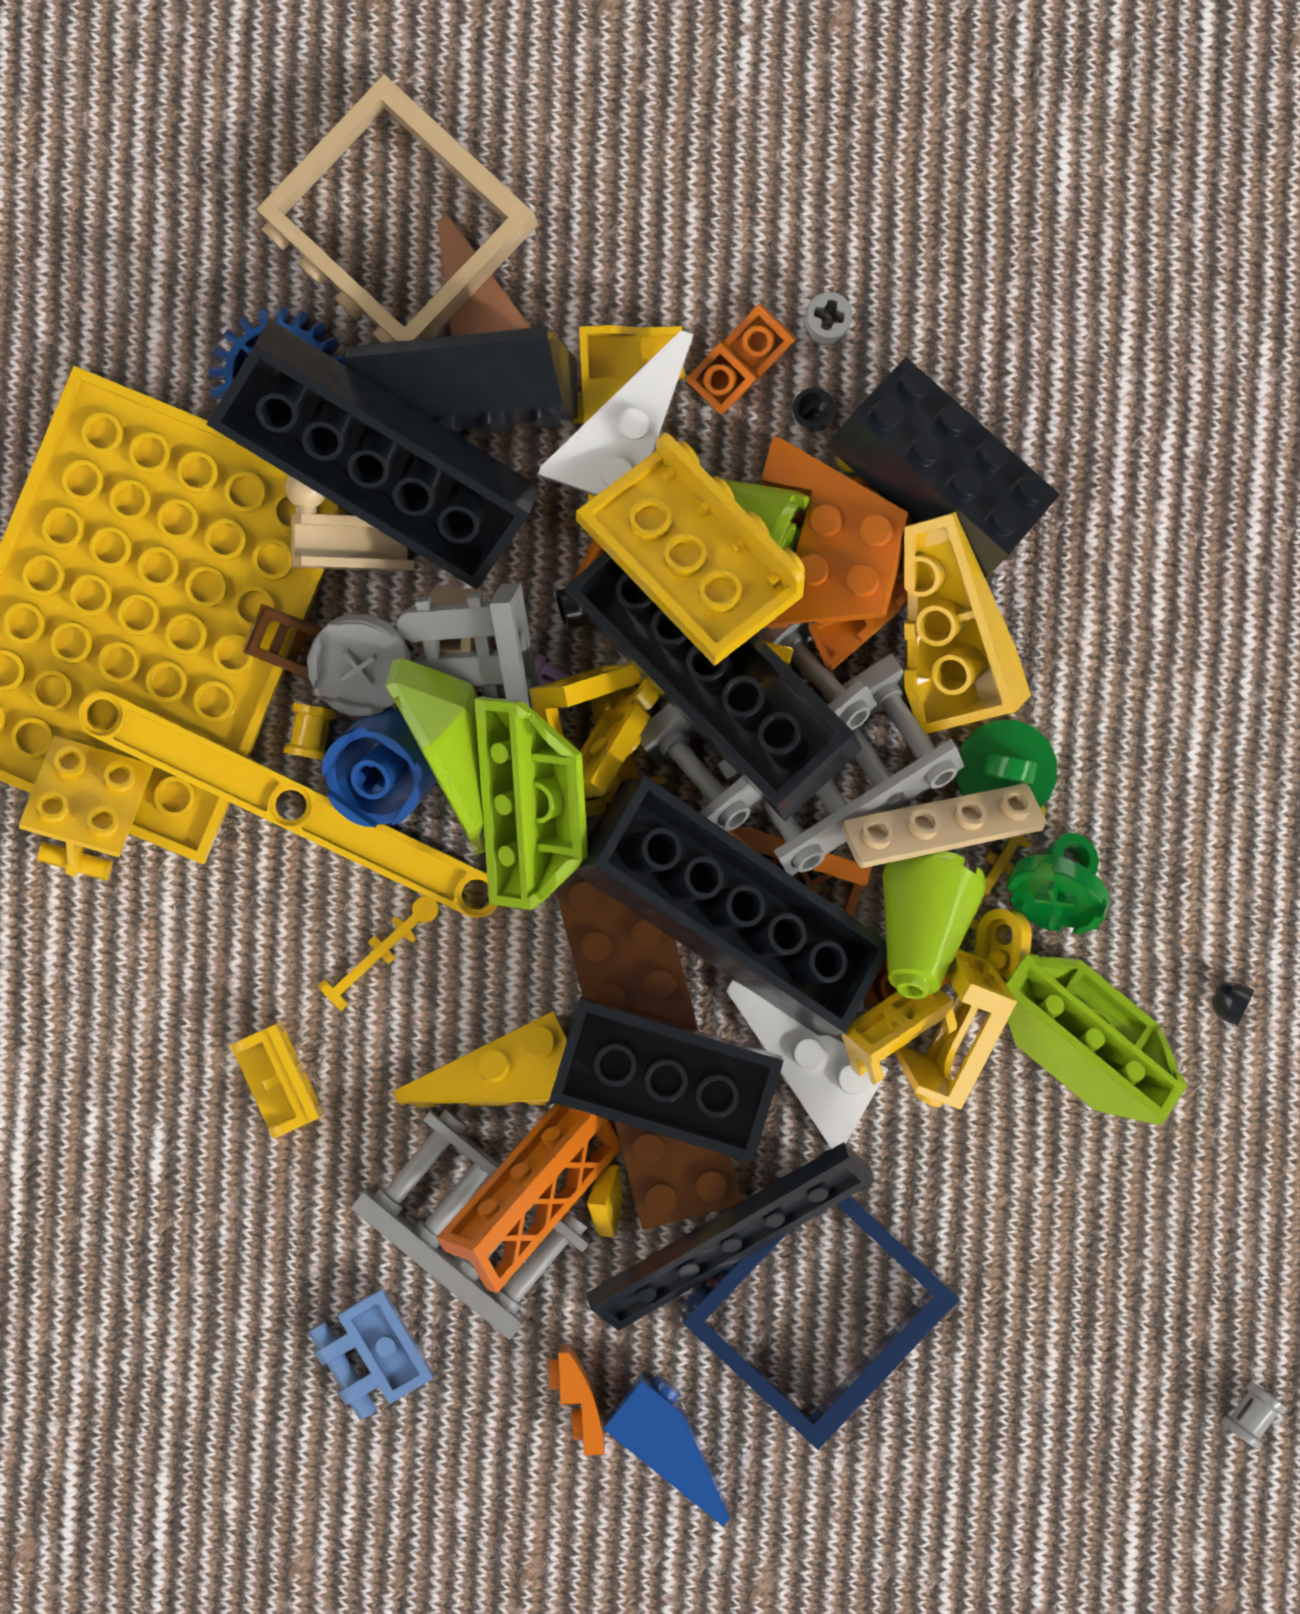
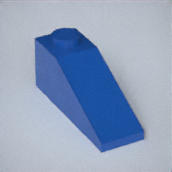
(660, 1434)

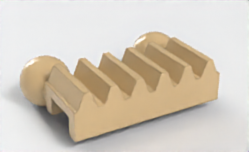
(338, 540)

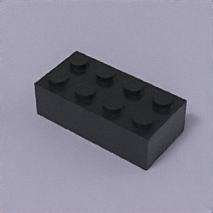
(940, 460)
(666, 1079)

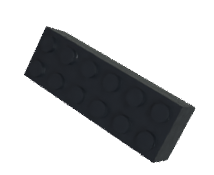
(373, 455)
(743, 706)
(732, 907)

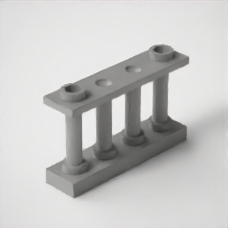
(669, 733)
(932, 770)
(420, 1243)

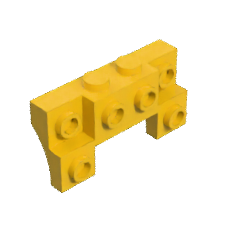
(611, 358)

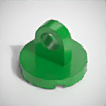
(1006, 756)
(1058, 890)

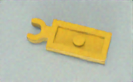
(615, 738)

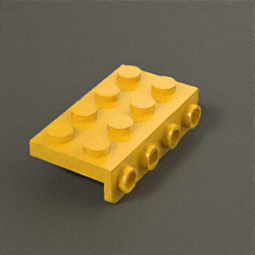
(694, 549)

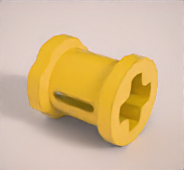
(309, 731)

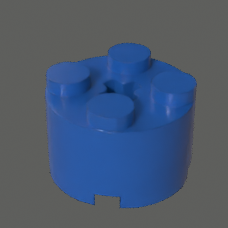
(377, 771)

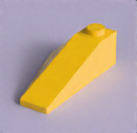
(957, 641)

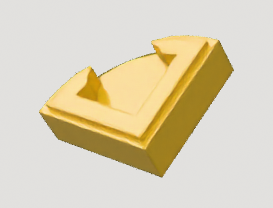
(606, 1201)

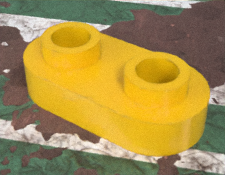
(992, 941)

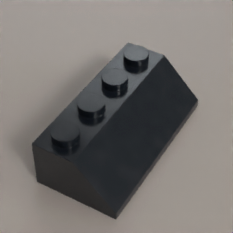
(477, 378)

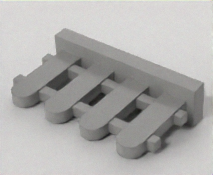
(501, 617)

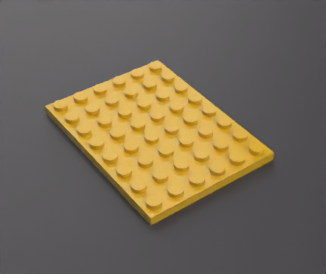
(141, 580)

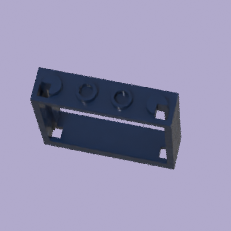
(869, 1372)

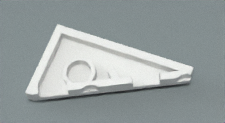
(623, 428)
(812, 1066)

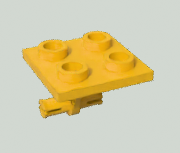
(85, 801)

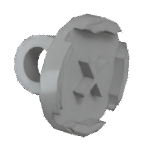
(353, 661)

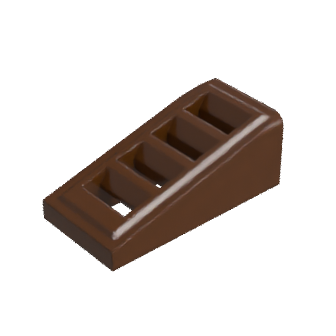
(272, 656)

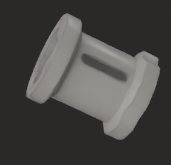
(842, 313)
(1254, 1415)

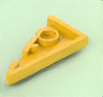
(497, 1074)

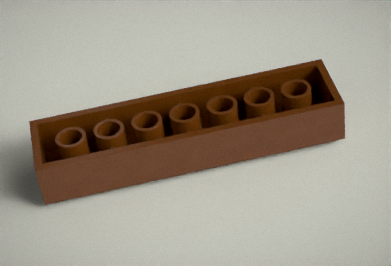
(640, 969)

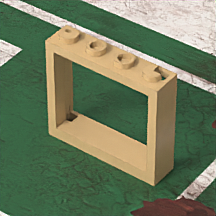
(387, 96)

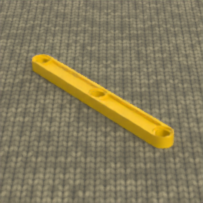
(257, 789)

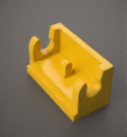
(892, 1026)
(277, 1079)

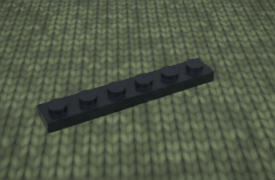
(730, 1236)

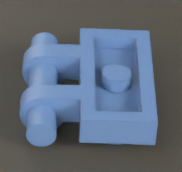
(384, 1346)

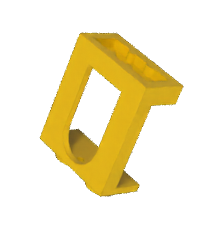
(602, 688)
(976, 987)

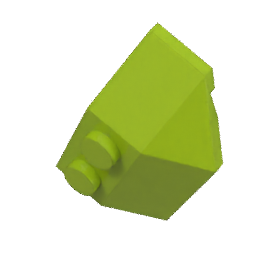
(444, 726)
(528, 803)
(1093, 1039)

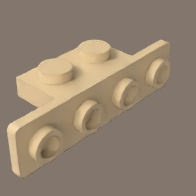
(943, 825)

